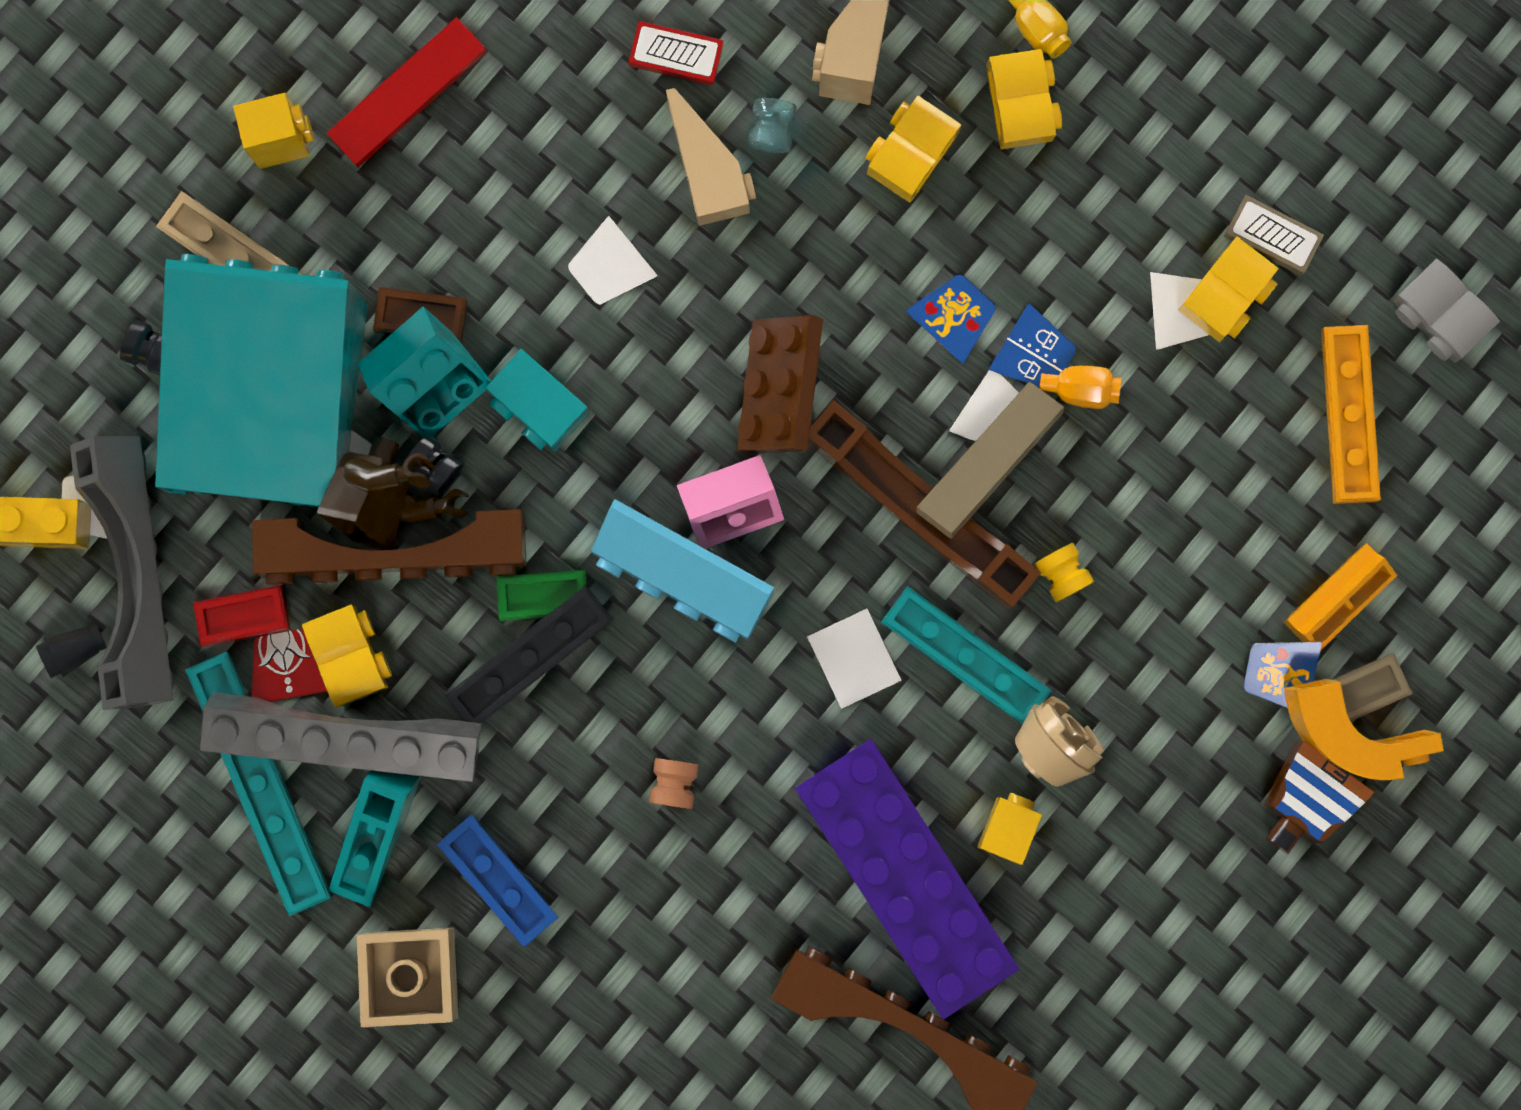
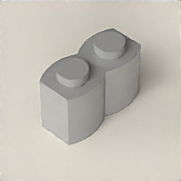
(1445, 312)

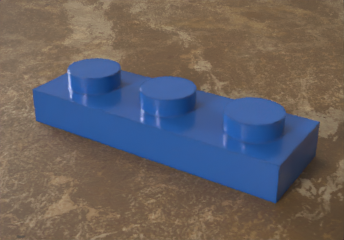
(498, 880)

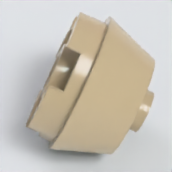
(1056, 744)

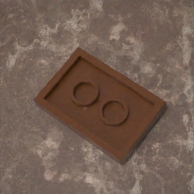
(780, 384)

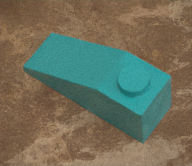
(373, 834)

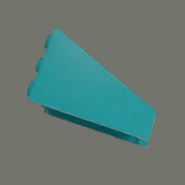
(256, 379)

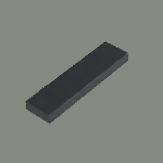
(529, 656)

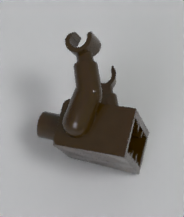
(372, 495)

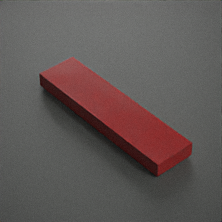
(407, 92)

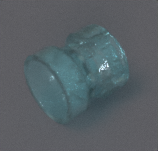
(772, 125)

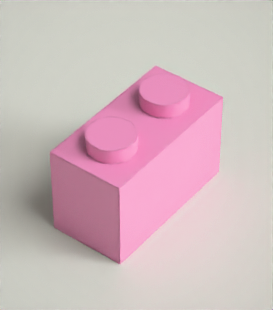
(730, 502)

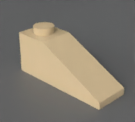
(711, 170)

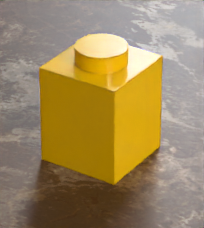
(1010, 828)

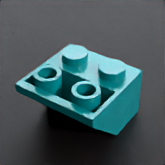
(423, 374)

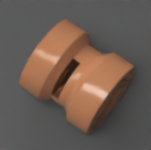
(673, 783)

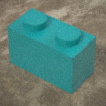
(537, 401)

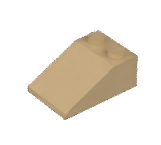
(851, 52)

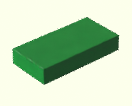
(535, 594)

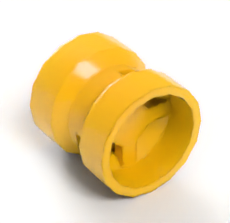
(1063, 571)

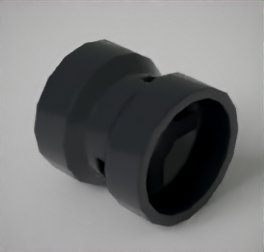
(142, 346)
(446, 465)

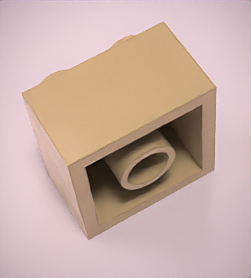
(407, 977)

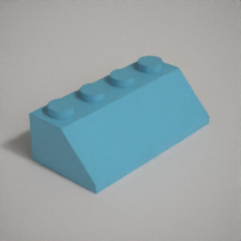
(682, 571)

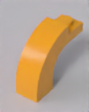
(1322, 722)

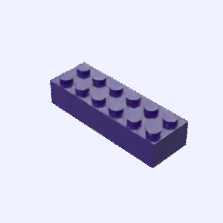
(906, 879)

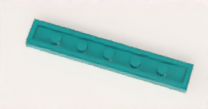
(266, 802)

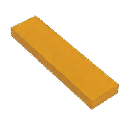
(1350, 414)

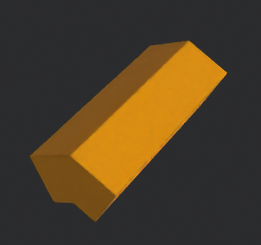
(1341, 597)

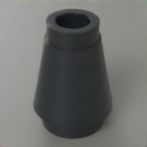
(70, 650)

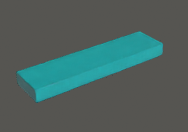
(965, 655)

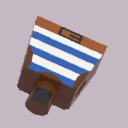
(1311, 798)

